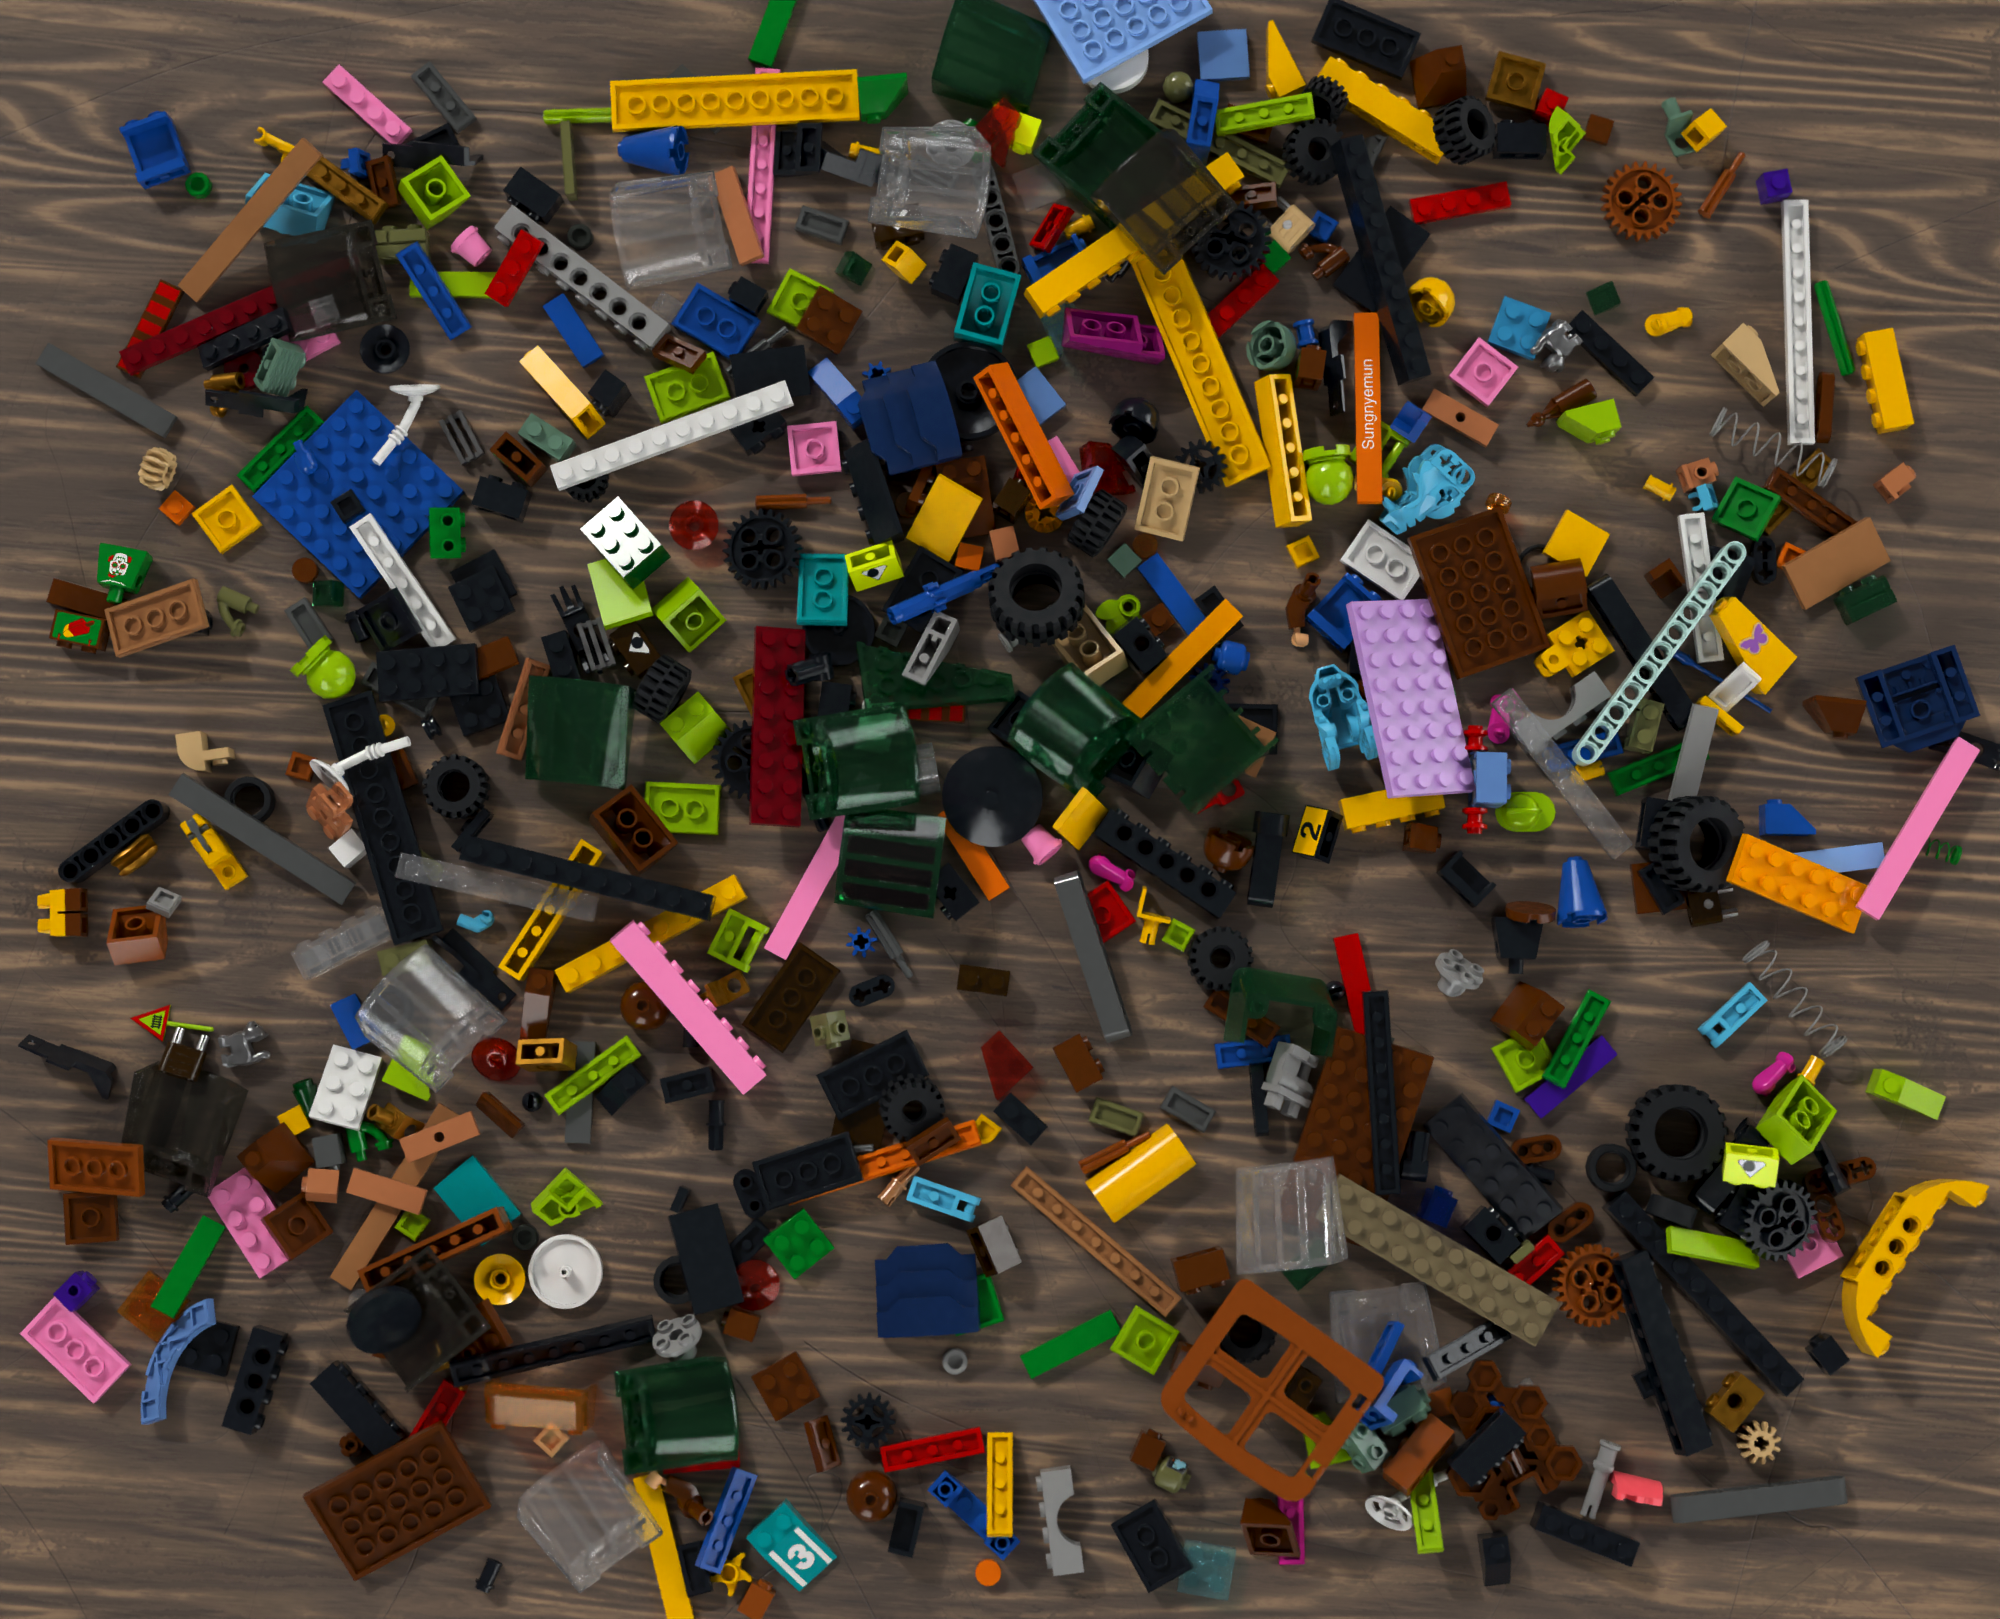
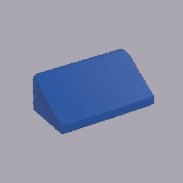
(344, 1012)

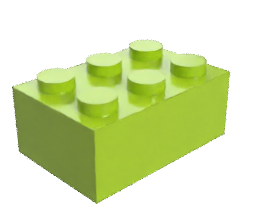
(1796, 1119)

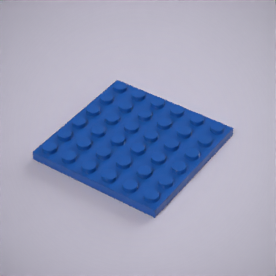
(393, 492)

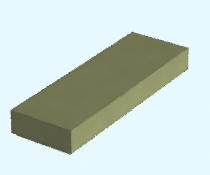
(568, 160)

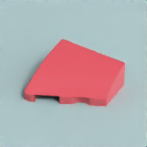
(1636, 1488)

